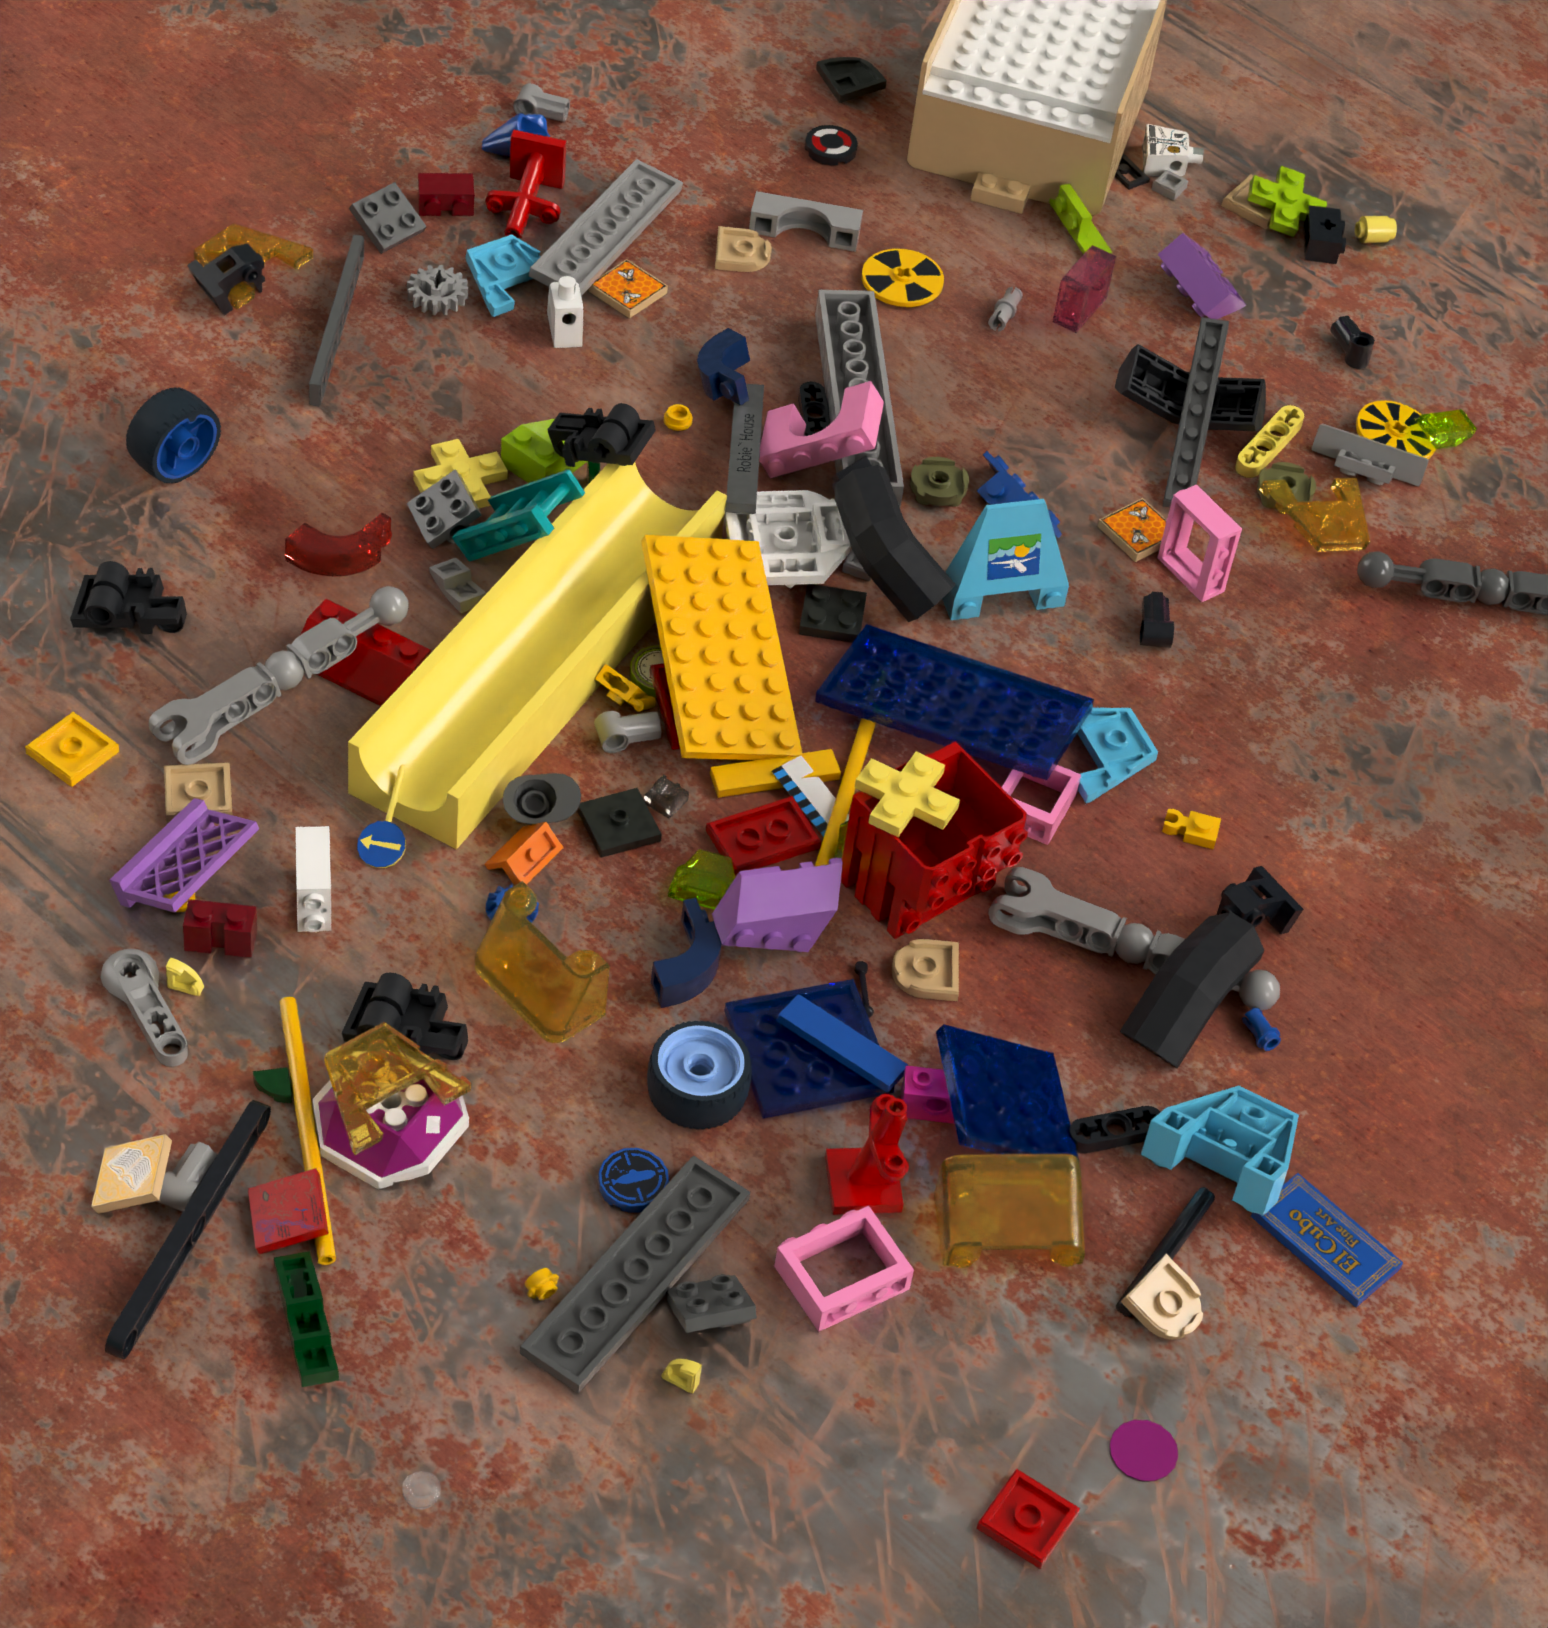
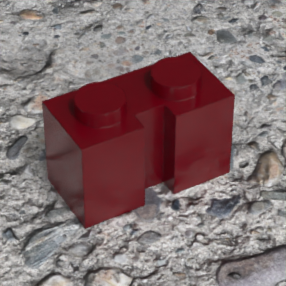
(446, 193)
(220, 926)

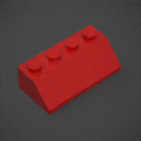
(377, 663)

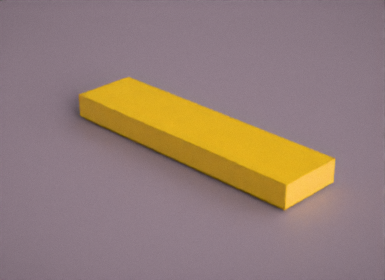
(758, 775)

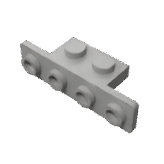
(1369, 457)

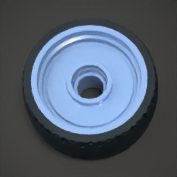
(699, 1074)

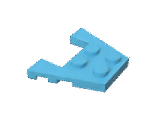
(500, 266)
(1116, 746)

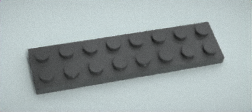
(634, 1274)

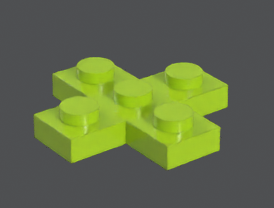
(1284, 198)

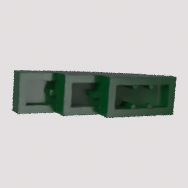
(306, 1319)

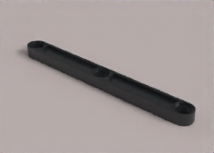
(187, 1230)

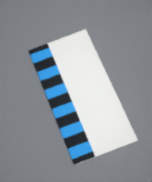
(808, 792)

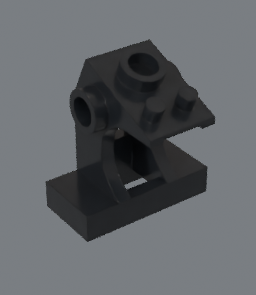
(242, 265)
(1247, 902)

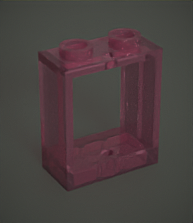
(1085, 287)

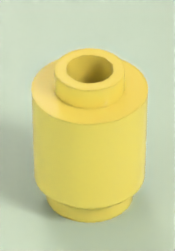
(1375, 229)

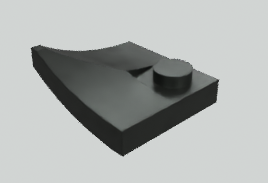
(850, 77)

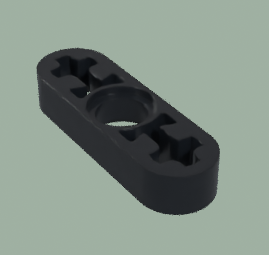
(818, 406)
(1103, 1138)

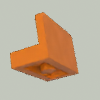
(526, 853)

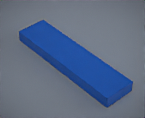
(842, 1043)

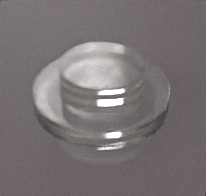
(421, 1490)

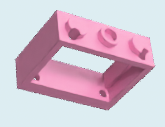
(1206, 577)
(855, 1297)

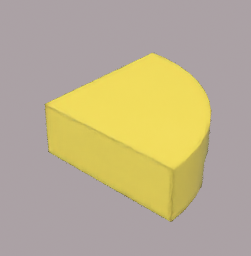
(183, 978)
(683, 1374)

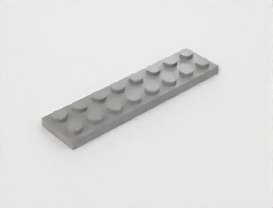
(607, 226)

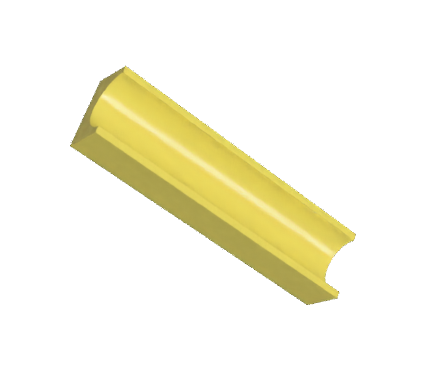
(521, 660)

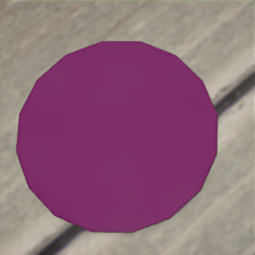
(1143, 1450)

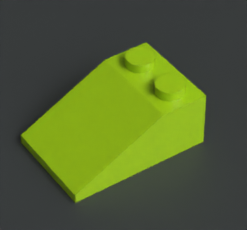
(530, 453)

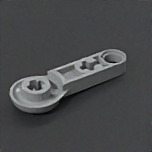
(144, 1001)

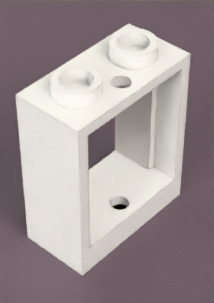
(313, 879)

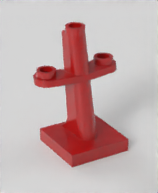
(535, 162)
(873, 1172)

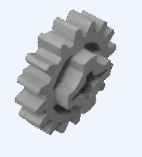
(437, 290)

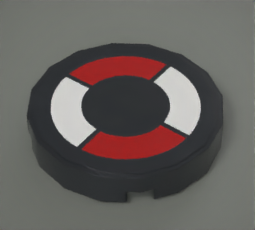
(831, 145)

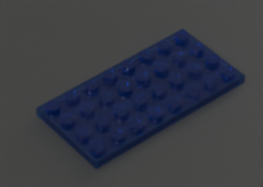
(955, 699)

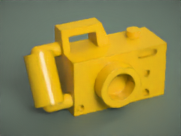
(624, 690)

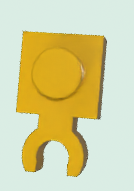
(1197, 828)

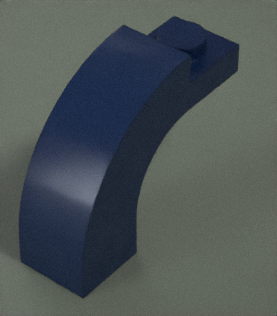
(717, 365)
(690, 973)

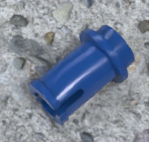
(1265, 1035)

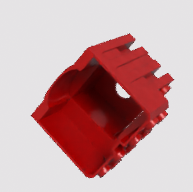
(931, 867)

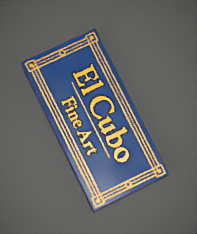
(1329, 1241)

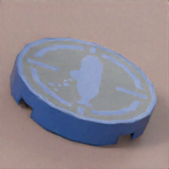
(632, 1179)

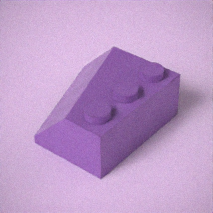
(1200, 278)
(779, 907)

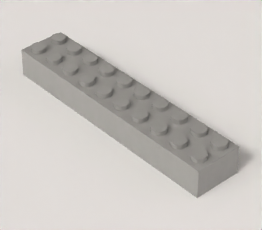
(851, 356)

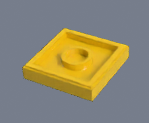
(72, 749)

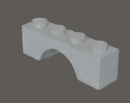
(778, 213)

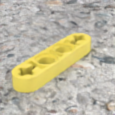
(1270, 441)

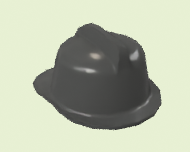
(541, 798)

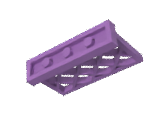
(174, 845)

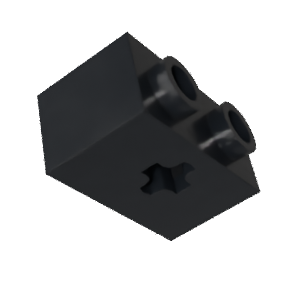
(1323, 234)

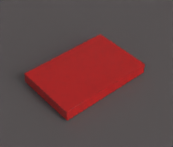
(764, 835)

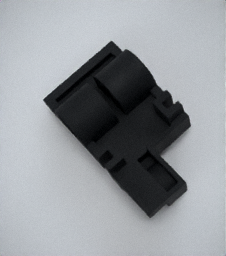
(601, 438)
(121, 599)
(411, 1012)

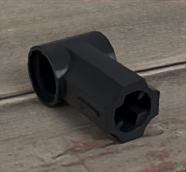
(1355, 343)
(1156, 625)

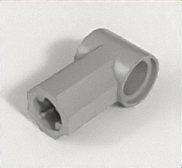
(534, 101)
(618, 731)
(189, 1172)

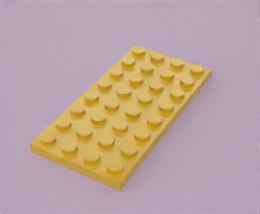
(720, 648)

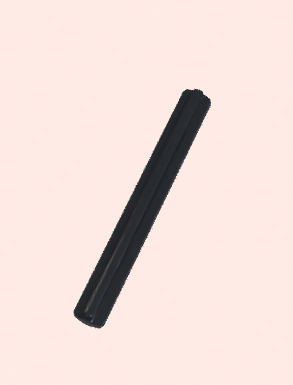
(1174, 1238)

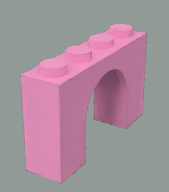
(852, 432)

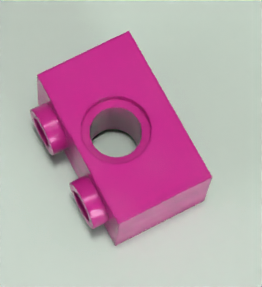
(926, 1095)

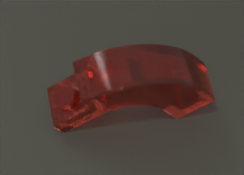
(338, 555)

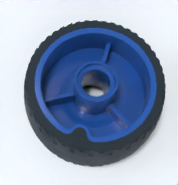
(173, 435)

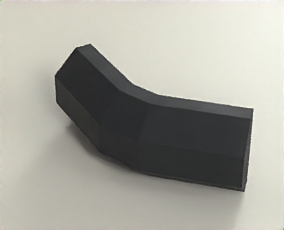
(1162, 389)
(887, 544)
(1193, 986)

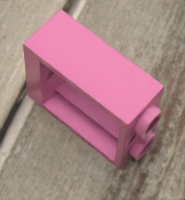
(1040, 823)

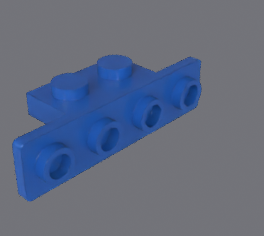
(1008, 488)

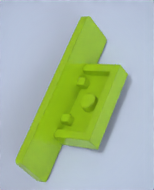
(1077, 219)

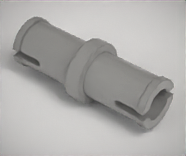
(1005, 309)

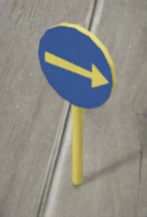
(384, 842)

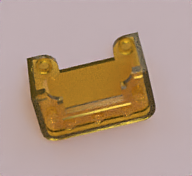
(534, 977)
(1010, 1206)

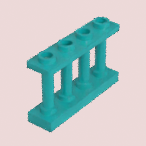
(518, 515)

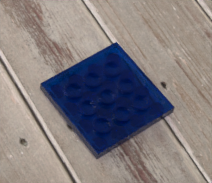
(787, 1069)
(1004, 1095)

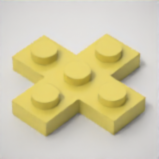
(475, 470)
(907, 794)

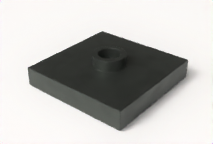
(619, 822)

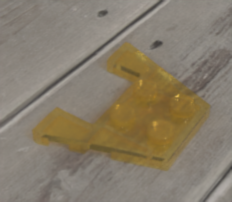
(262, 243)
(1325, 524)
(377, 1068)

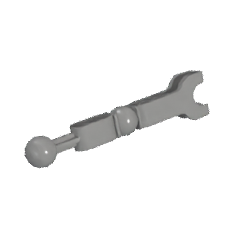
(210, 715)
(1049, 911)

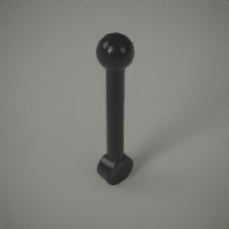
(861, 969)

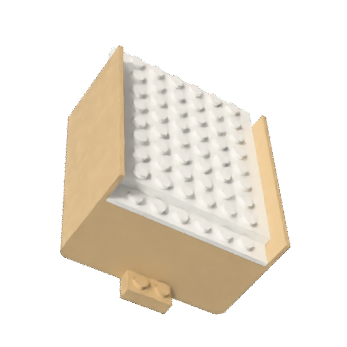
(1033, 96)

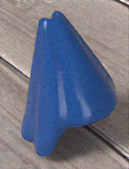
(500, 139)

